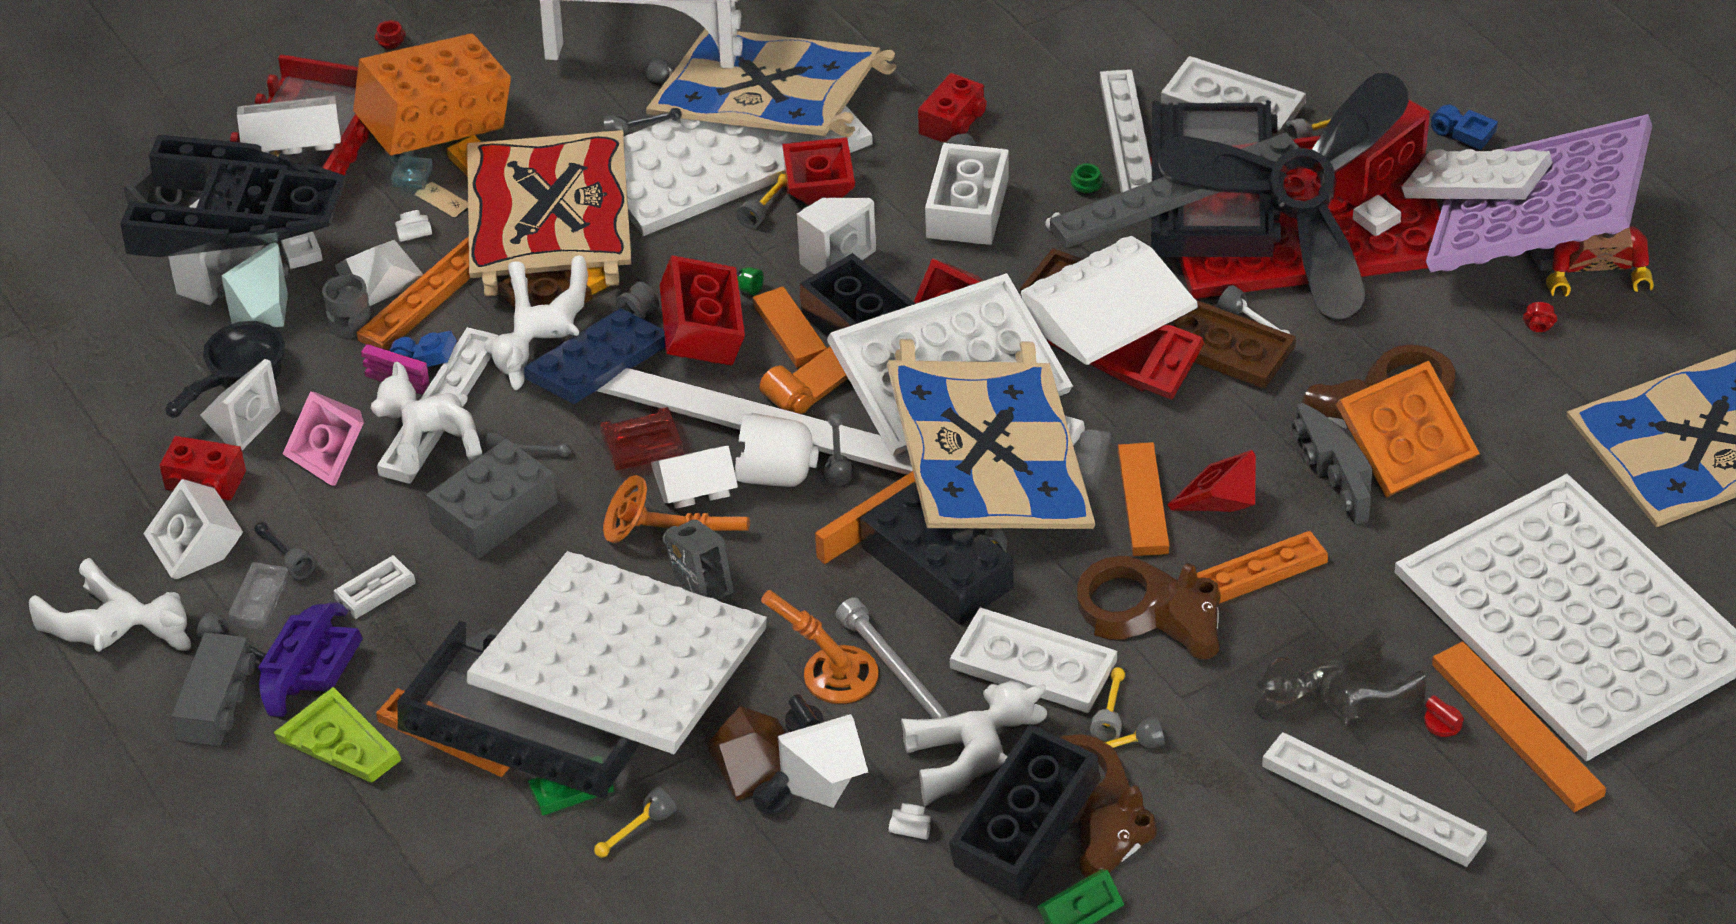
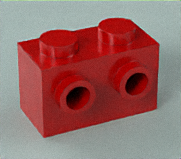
(951, 108)
(203, 463)

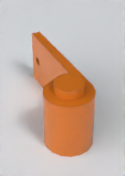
(806, 385)

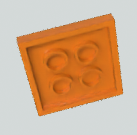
(1407, 428)

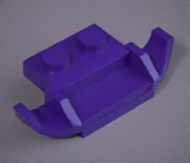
(306, 656)

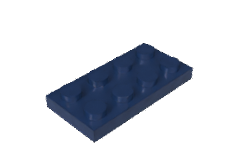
(596, 356)

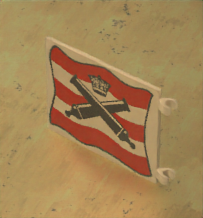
(547, 204)

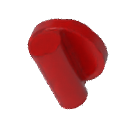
(1442, 718)

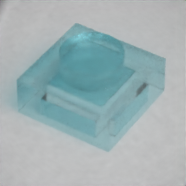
(412, 172)

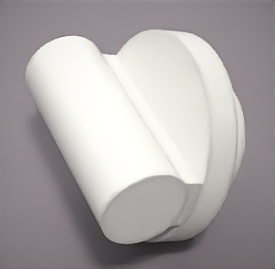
(412, 226)
(910, 821)

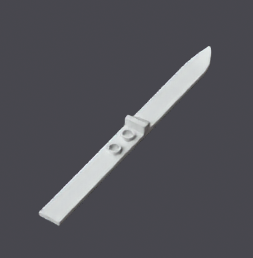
(729, 411)

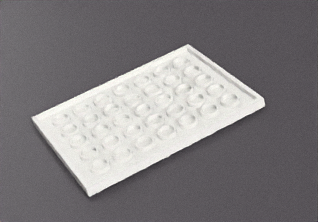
(1575, 616)

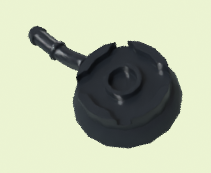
(230, 356)

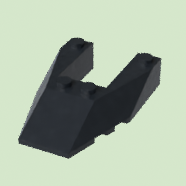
(244, 199)

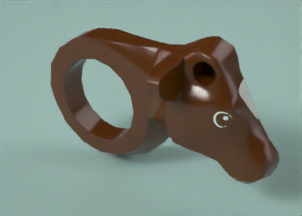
(1324, 397)
(1180, 607)
(1113, 816)

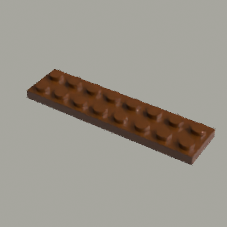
(1230, 341)

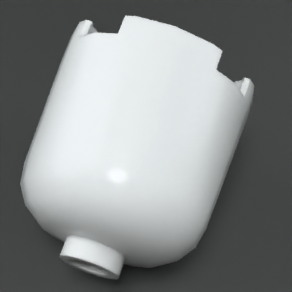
(775, 451)

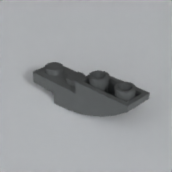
(1335, 456)

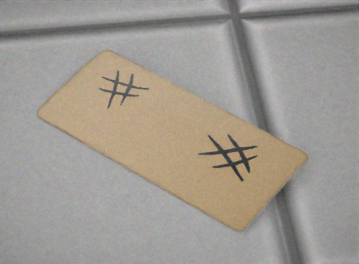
(442, 199)

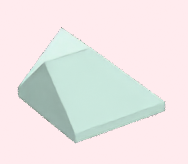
(257, 288)

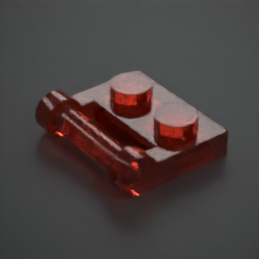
(642, 439)

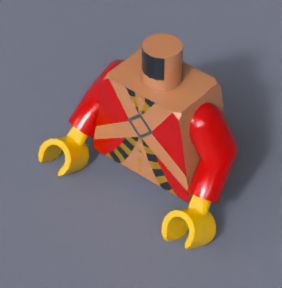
(1602, 253)

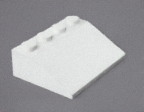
(1107, 300)

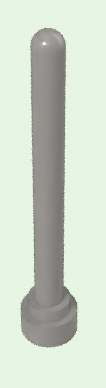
(855, 617)

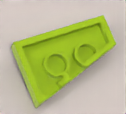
(339, 736)

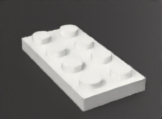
(1210, 83)
(1477, 174)
(1024, 653)

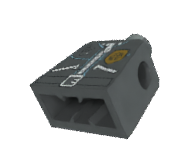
(697, 550)

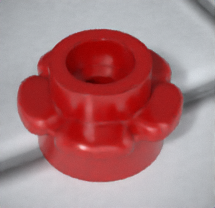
(389, 34)
(1540, 316)

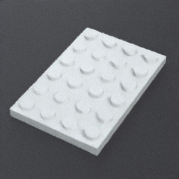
(963, 325)

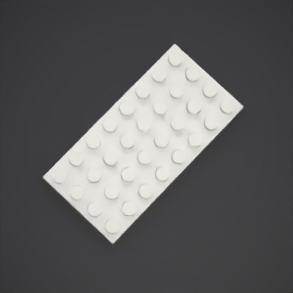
(699, 165)

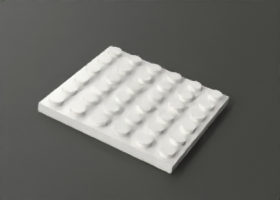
(618, 651)

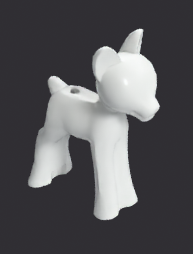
(555, 320)
(432, 414)
(120, 612)
(1009, 707)

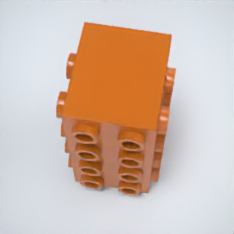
(431, 93)

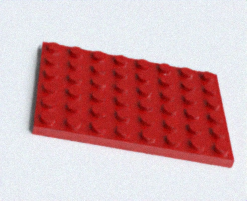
(1394, 250)

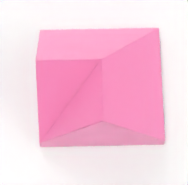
(324, 437)

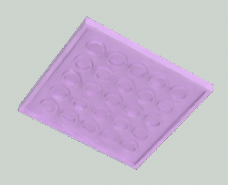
(1579, 196)

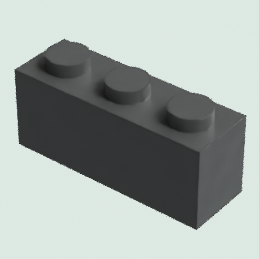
(212, 689)

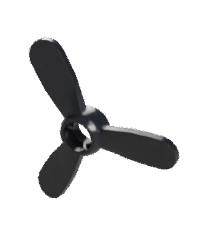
(1324, 249)

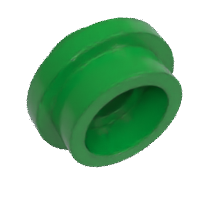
(1086, 178)

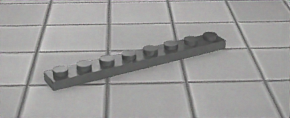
(1145, 201)

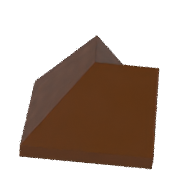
(747, 750)

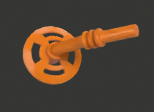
(636, 514)
(839, 665)

